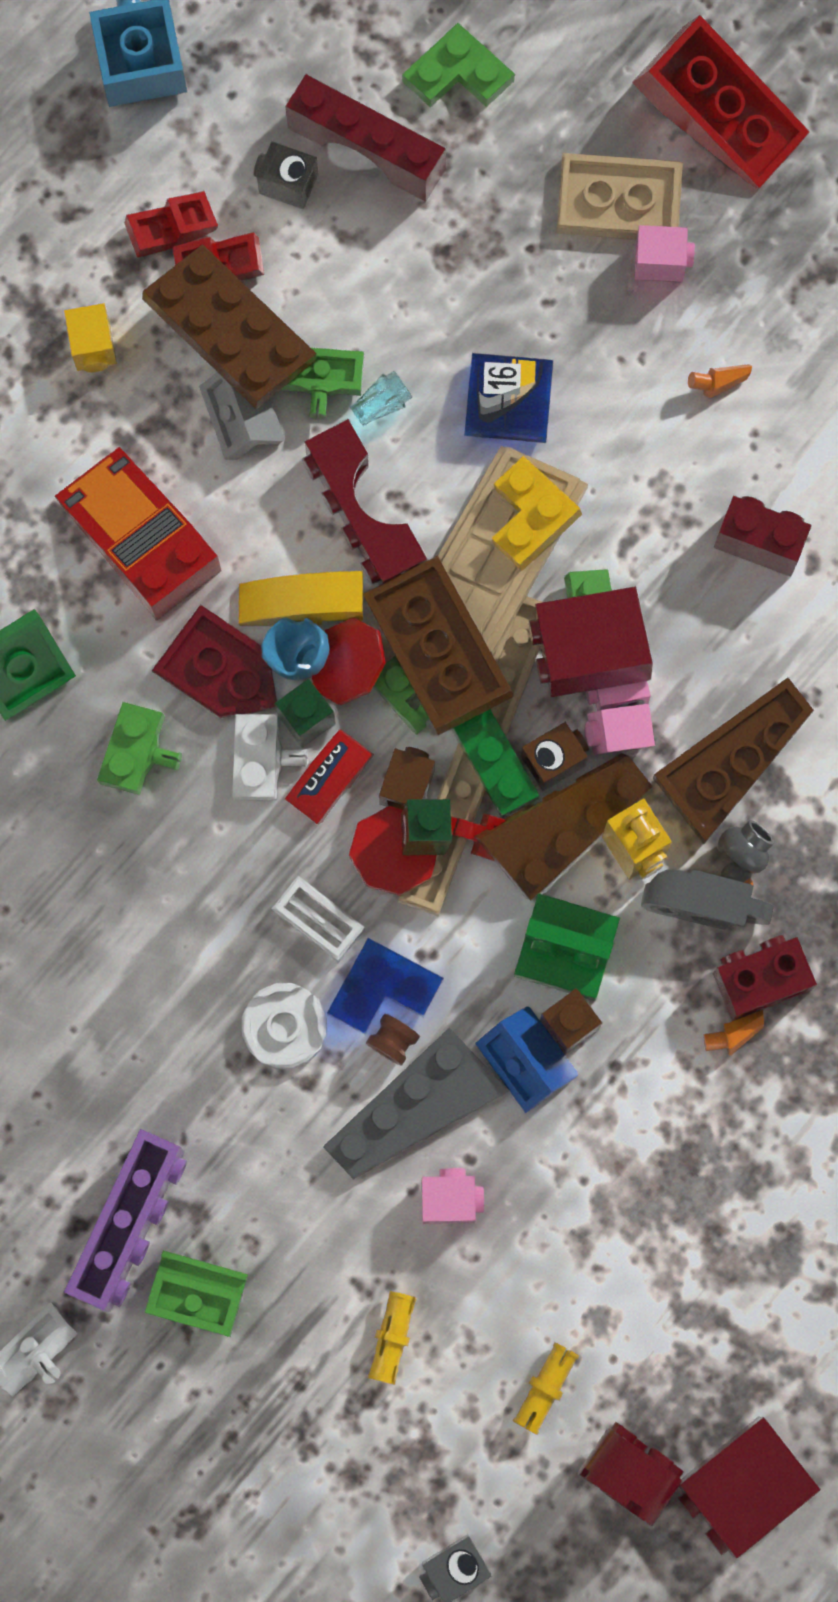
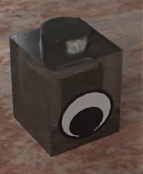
(286, 174)

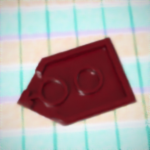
(218, 667)

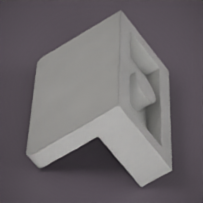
(237, 421)

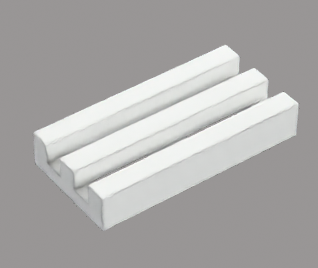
(346, 941)

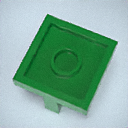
(29, 664)
(566, 946)

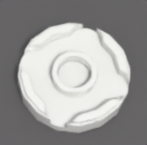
(284, 1026)

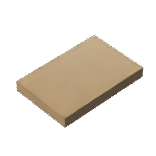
(617, 195)

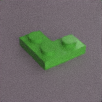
(462, 60)

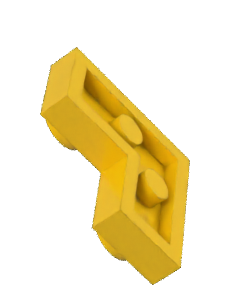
(541, 517)

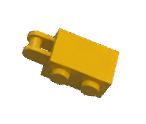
(637, 840)

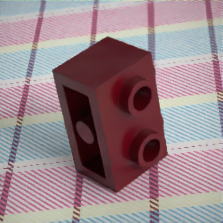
(763, 535)
(763, 977)

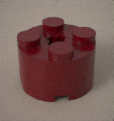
(629, 1475)

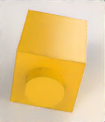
(90, 338)

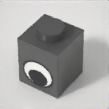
(454, 1570)

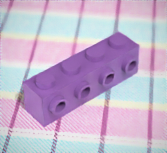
(125, 1220)

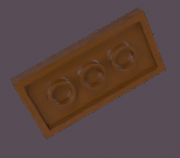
(229, 326)
(438, 645)

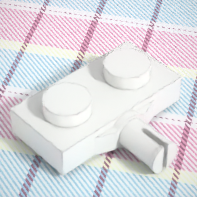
(260, 757)
(34, 1349)

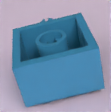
(138, 51)

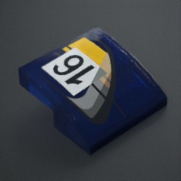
(508, 398)

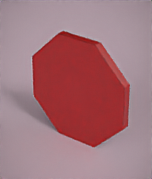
(352, 662)
(380, 858)

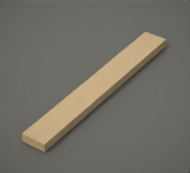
(461, 785)

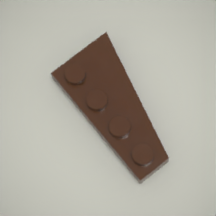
(725, 764)
(550, 835)

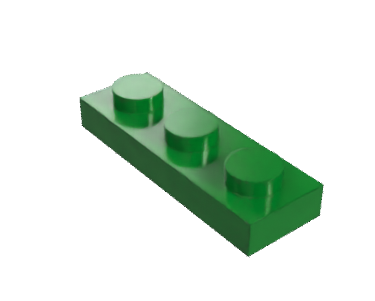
(496, 763)

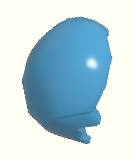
(295, 649)

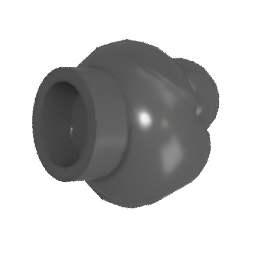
(747, 849)

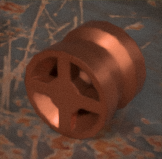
(393, 1039)

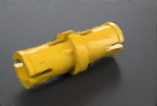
(392, 1337)
(545, 1388)

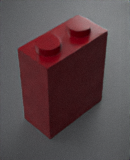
(591, 642)
(746, 1488)

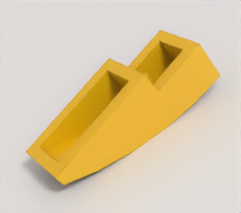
(302, 596)

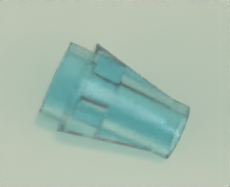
(381, 399)

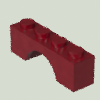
(333, 117)
(339, 462)

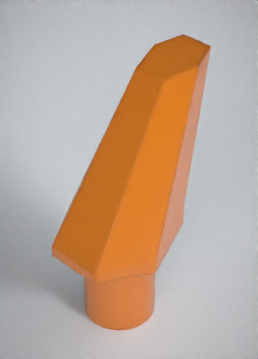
(719, 379)
(735, 1033)

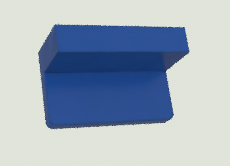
(526, 1058)

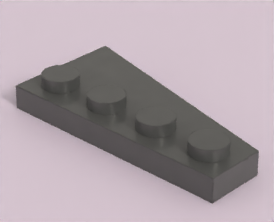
(419, 1102)

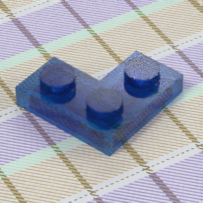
(381, 975)

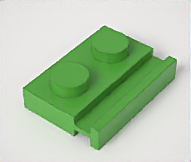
(196, 1293)

